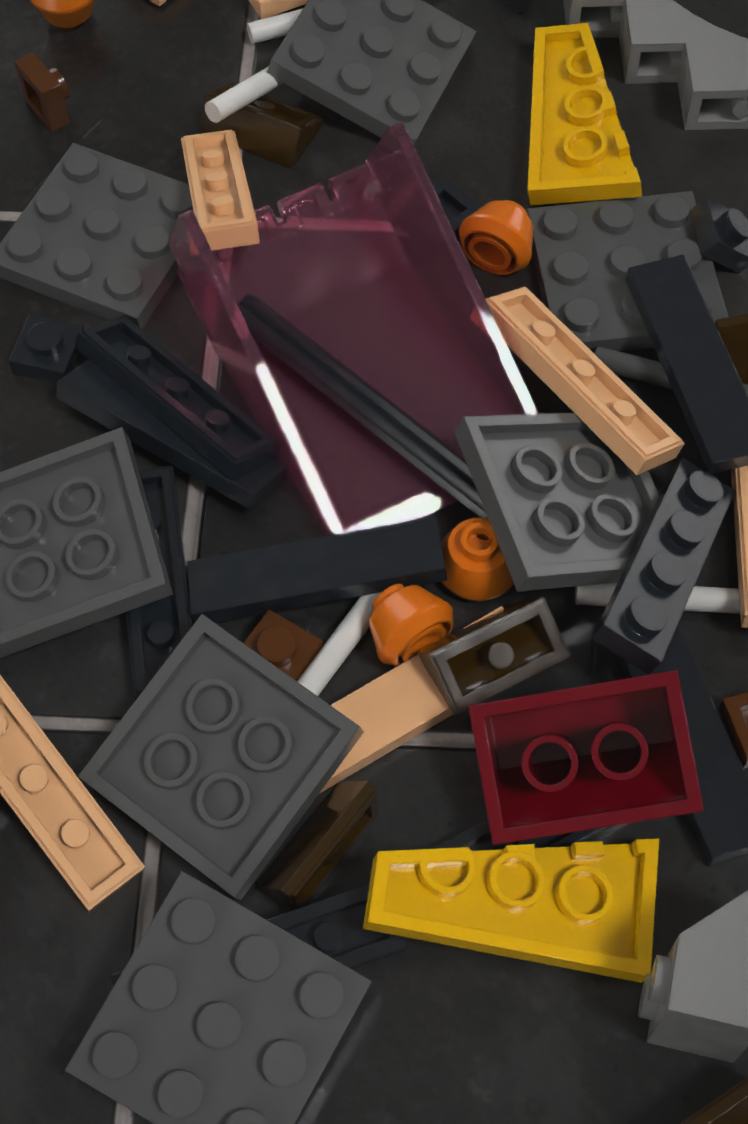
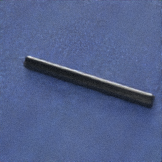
(362, 401)

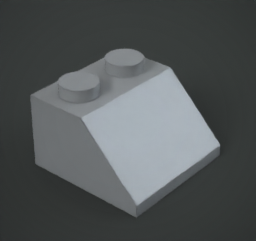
(701, 987)

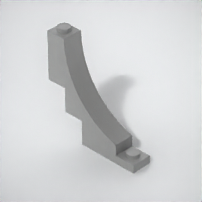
(673, 45)

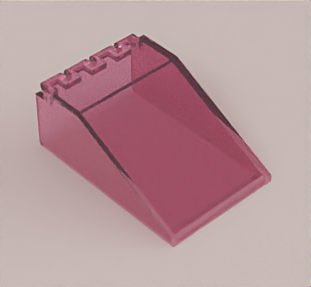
(386, 296)

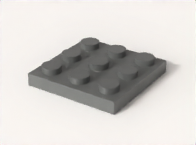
(373, 59)
(98, 236)
(586, 254)
(555, 498)
(75, 542)
(221, 756)
(217, 1017)

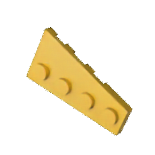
(575, 126)
(548, 905)

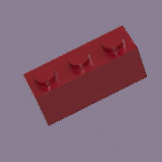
(585, 757)

